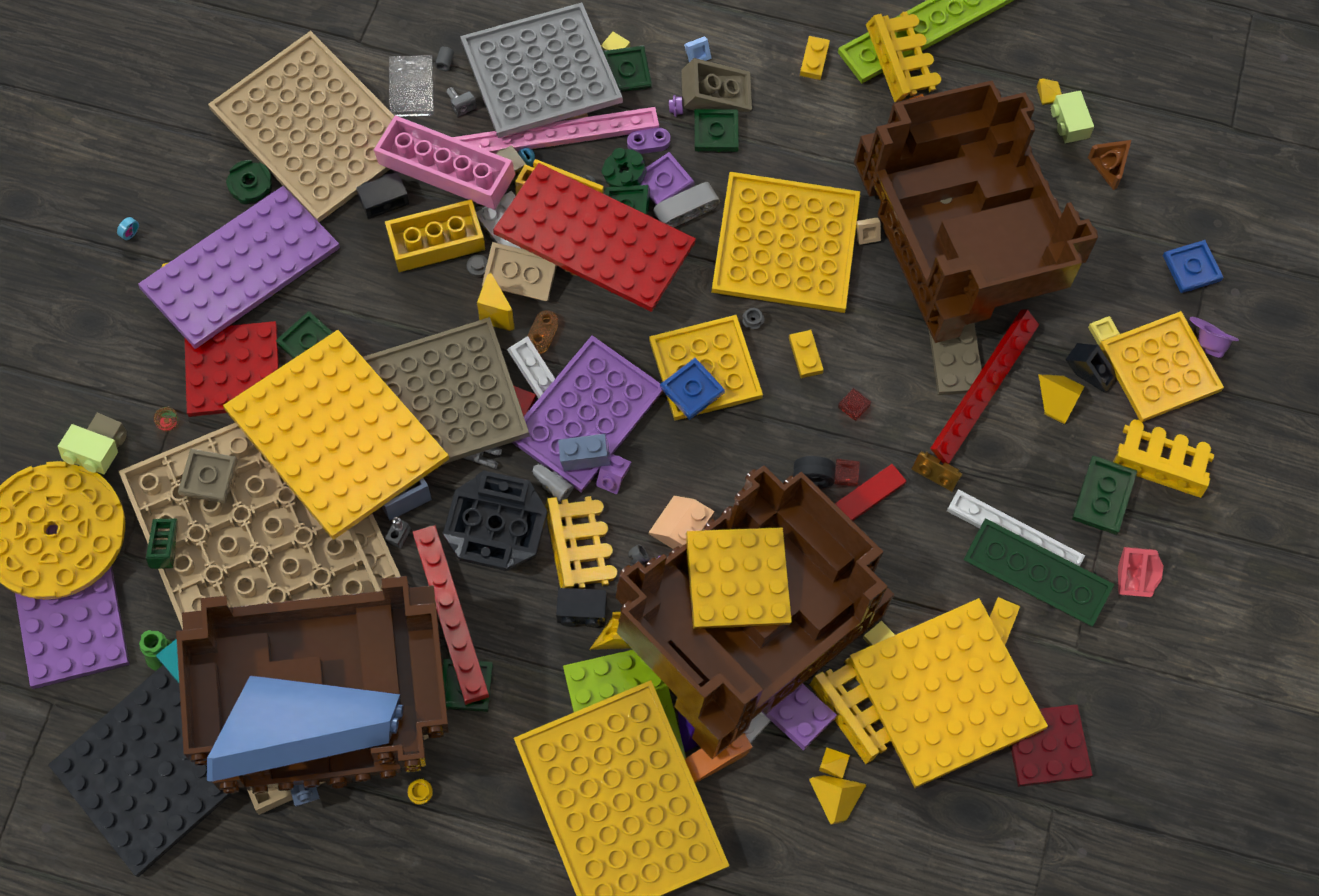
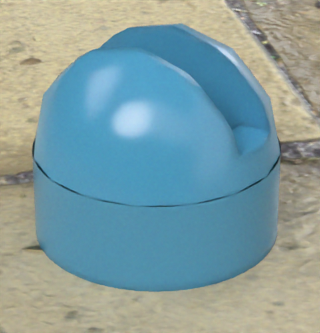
(530, 153)

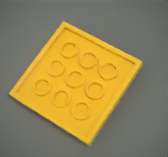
(722, 352)
(1161, 366)
(738, 578)

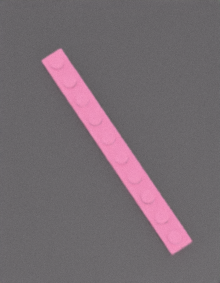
(568, 131)

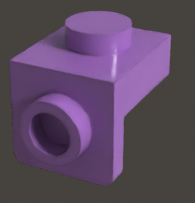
(612, 475)

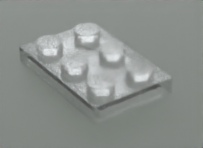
(411, 85)

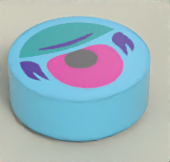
(127, 228)

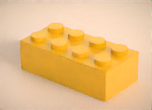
(435, 235)

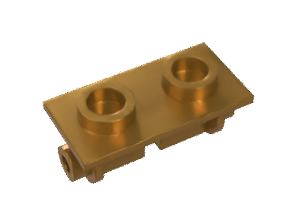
(929, 467)

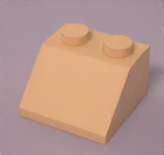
(679, 517)

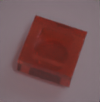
(854, 404)
(847, 472)

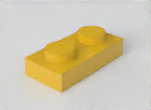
(814, 57)
(806, 354)
(1003, 617)

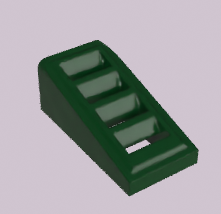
(162, 558)

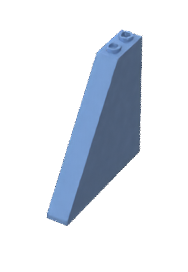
(299, 722)

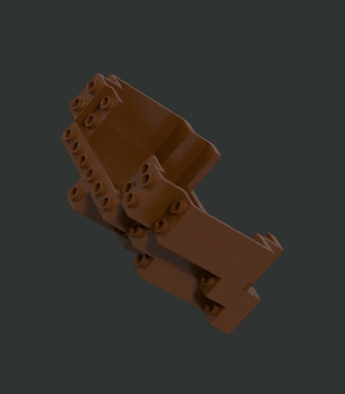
(1003, 226)
(347, 641)
(740, 671)

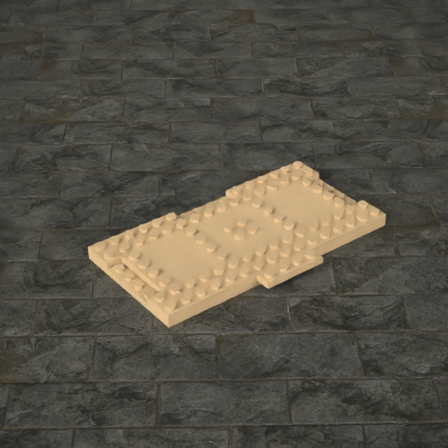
(254, 545)

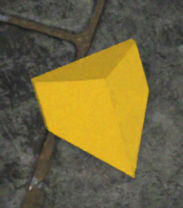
(1059, 396)
(609, 638)
(836, 796)

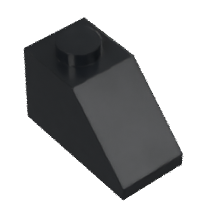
(1092, 366)

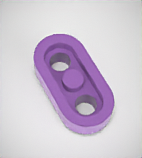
(649, 142)

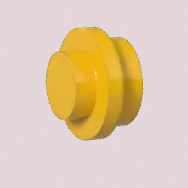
(420, 791)

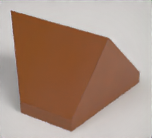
(1110, 160)

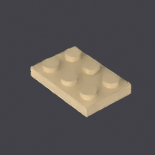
(520, 272)

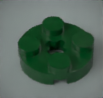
(624, 158)
(253, 192)

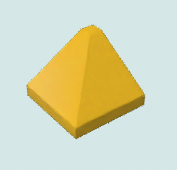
(1048, 90)
(834, 763)

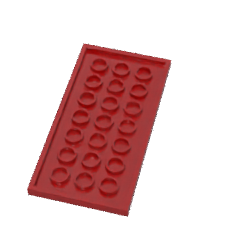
(594, 236)

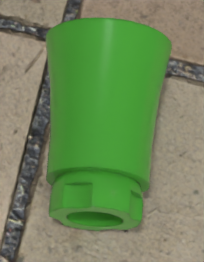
(151, 644)

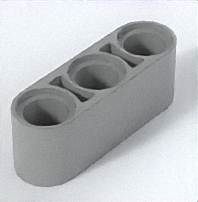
(687, 205)

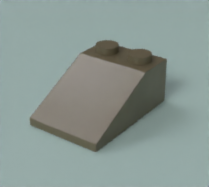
(715, 87)

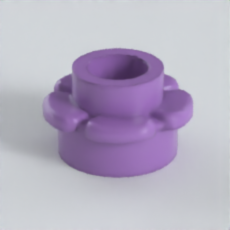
(676, 105)

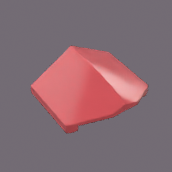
(1139, 572)

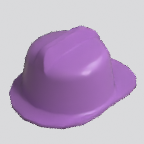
(1212, 339)

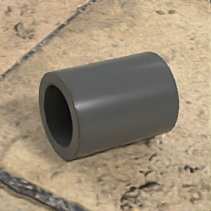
(444, 58)

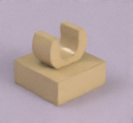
(868, 231)

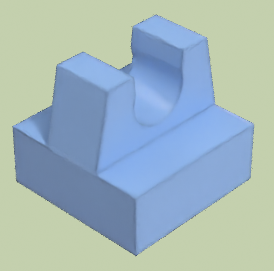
(698, 49)

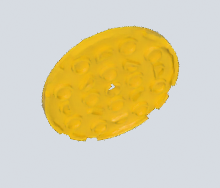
(87, 534)

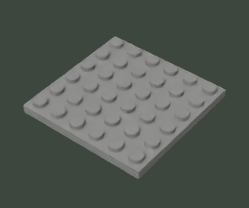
(540, 70)

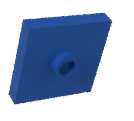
(1193, 266)
(692, 388)

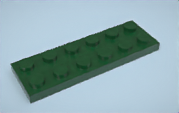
(1038, 572)

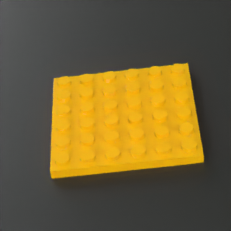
(786, 242)
(947, 692)

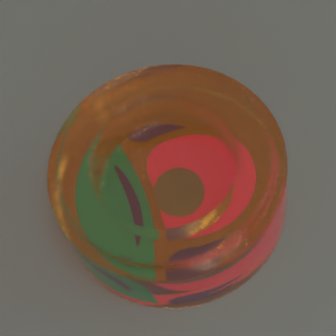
(166, 418)

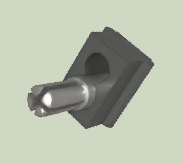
(463, 103)
(398, 528)

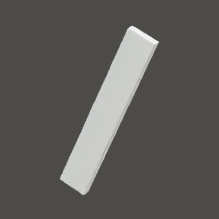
(976, 511)

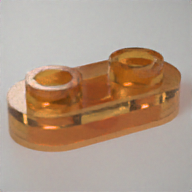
(543, 330)

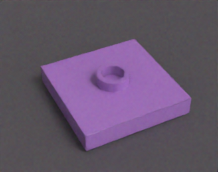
(666, 179)

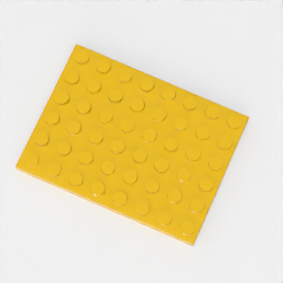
(336, 434)
(621, 798)

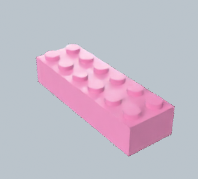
(444, 162)

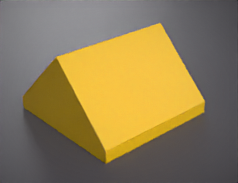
(495, 305)

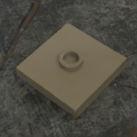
(207, 475)

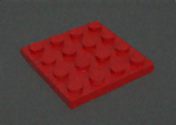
(229, 365)

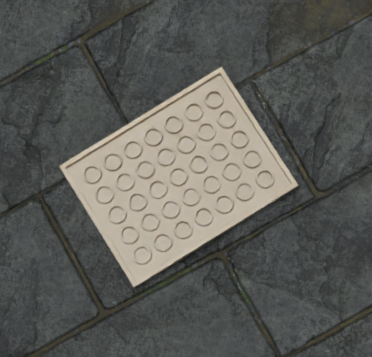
(308, 124)

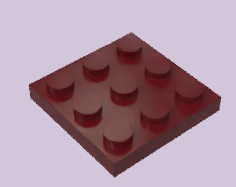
(1055, 752)

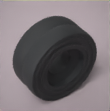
(817, 469)

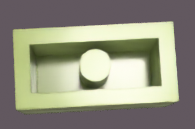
(1072, 117)
(87, 449)

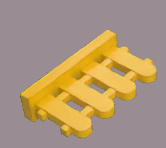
(891, 59)
(1165, 471)
(565, 556)
(852, 722)

